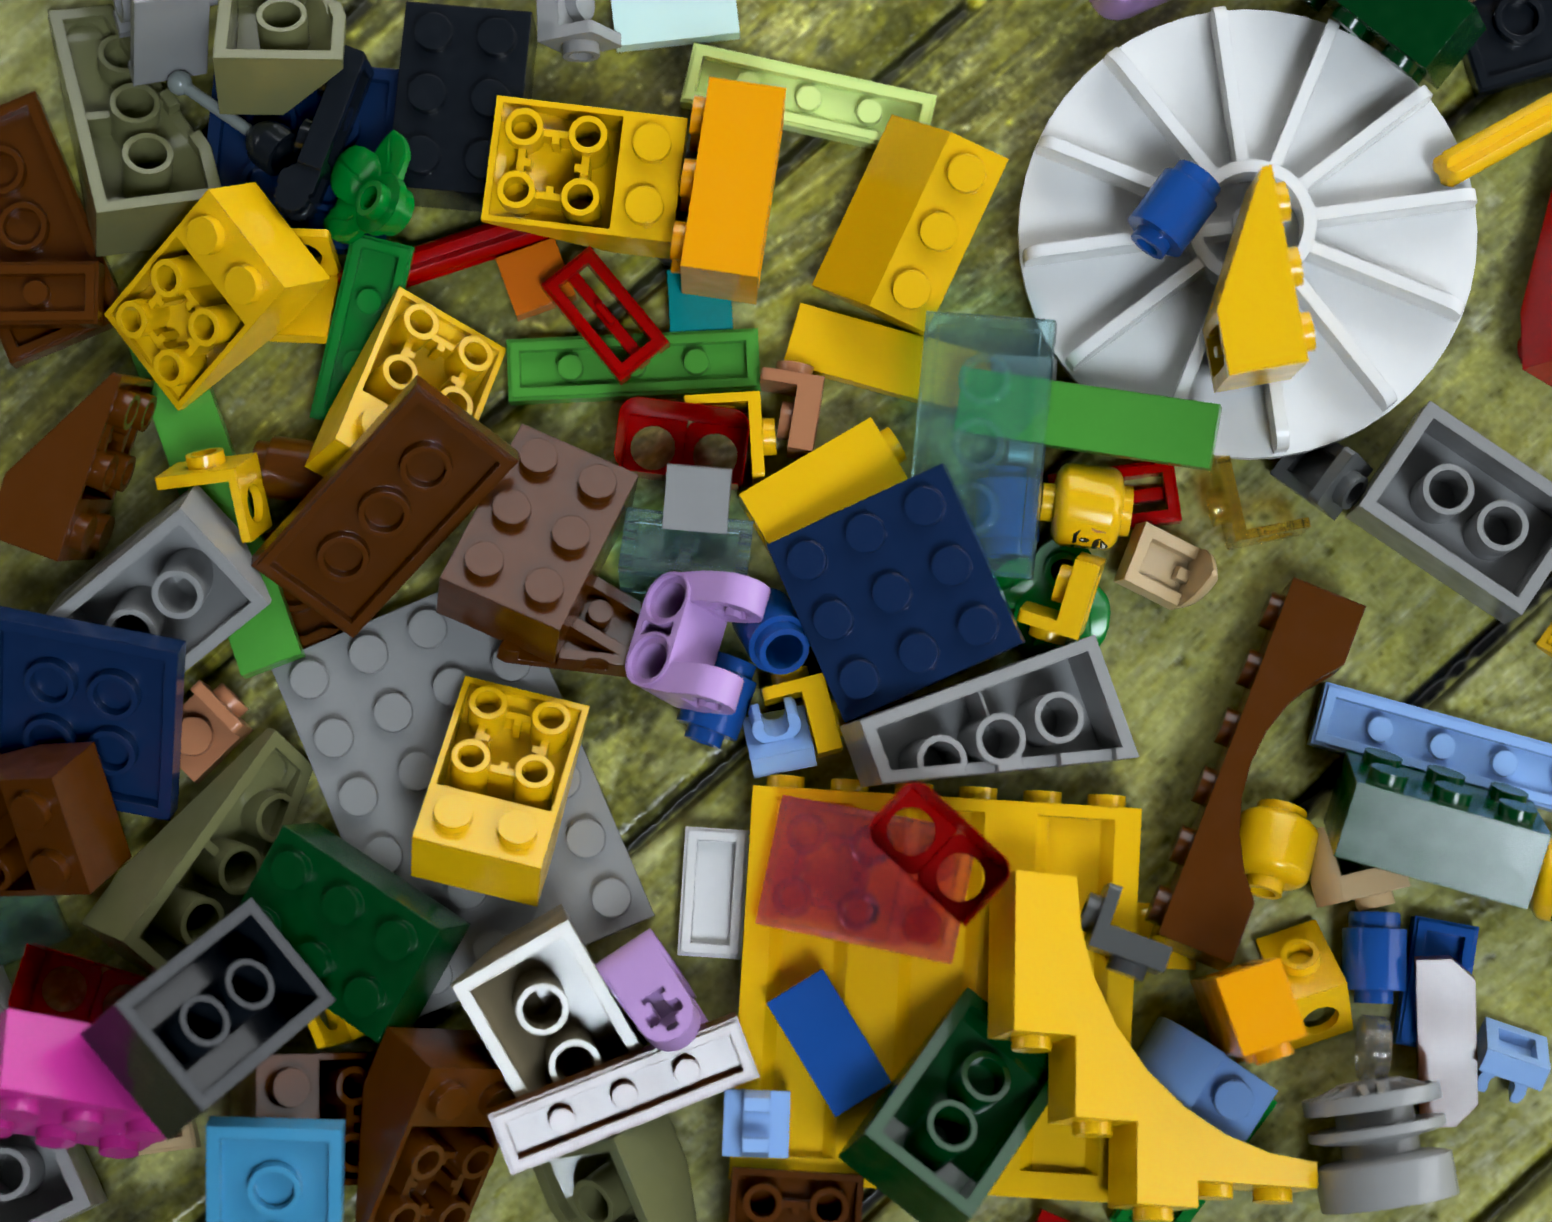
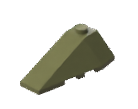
(275, 52)
(130, 143)
(203, 857)
(622, 1178)

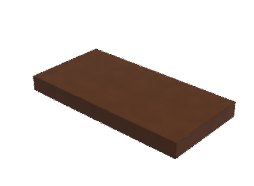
(41, 219)
(385, 507)

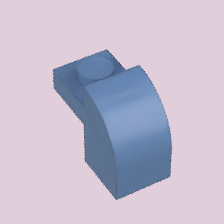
(1205, 1079)

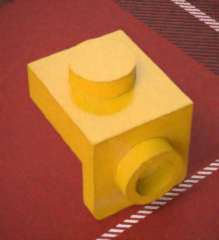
(821, 711)

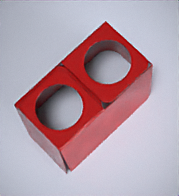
(674, 417)
(946, 824)
(37, 963)

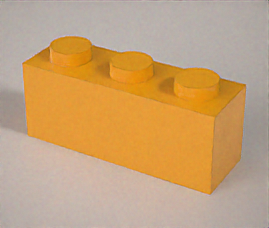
(1250, 1010)

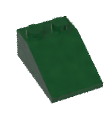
(950, 1118)

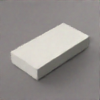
(713, 893)

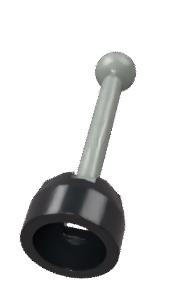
(267, 142)

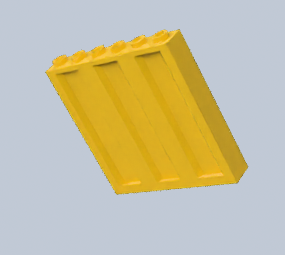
(905, 997)

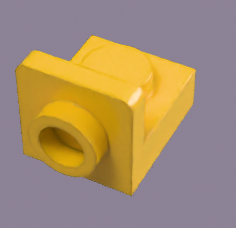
(1076, 591)

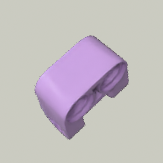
(682, 634)
(653, 992)

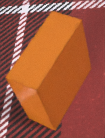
(526, 271)

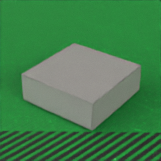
(697, 498)

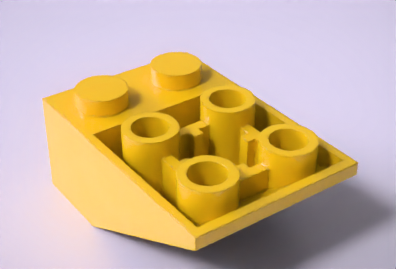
(586, 174)
(215, 291)
(1254, 315)
(405, 343)
(498, 791)

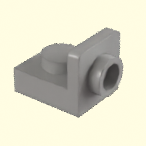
(569, 30)

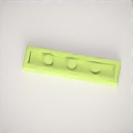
(816, 100)

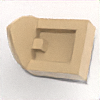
(1166, 568)
(1367, 887)

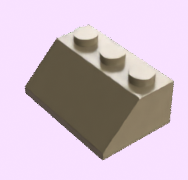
(543, 1005)

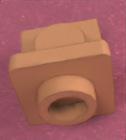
(799, 419)
(210, 729)

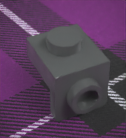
(1326, 477)
(1127, 952)

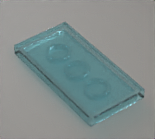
(988, 423)

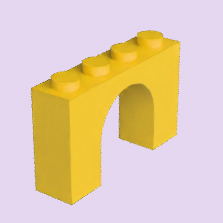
(825, 482)

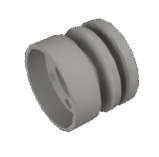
(1380, 1146)

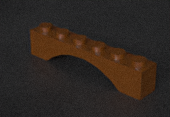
(1209, 892)

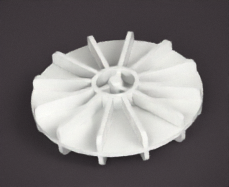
(1374, 226)

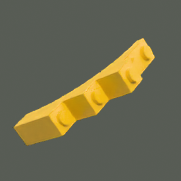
(1050, 1003)

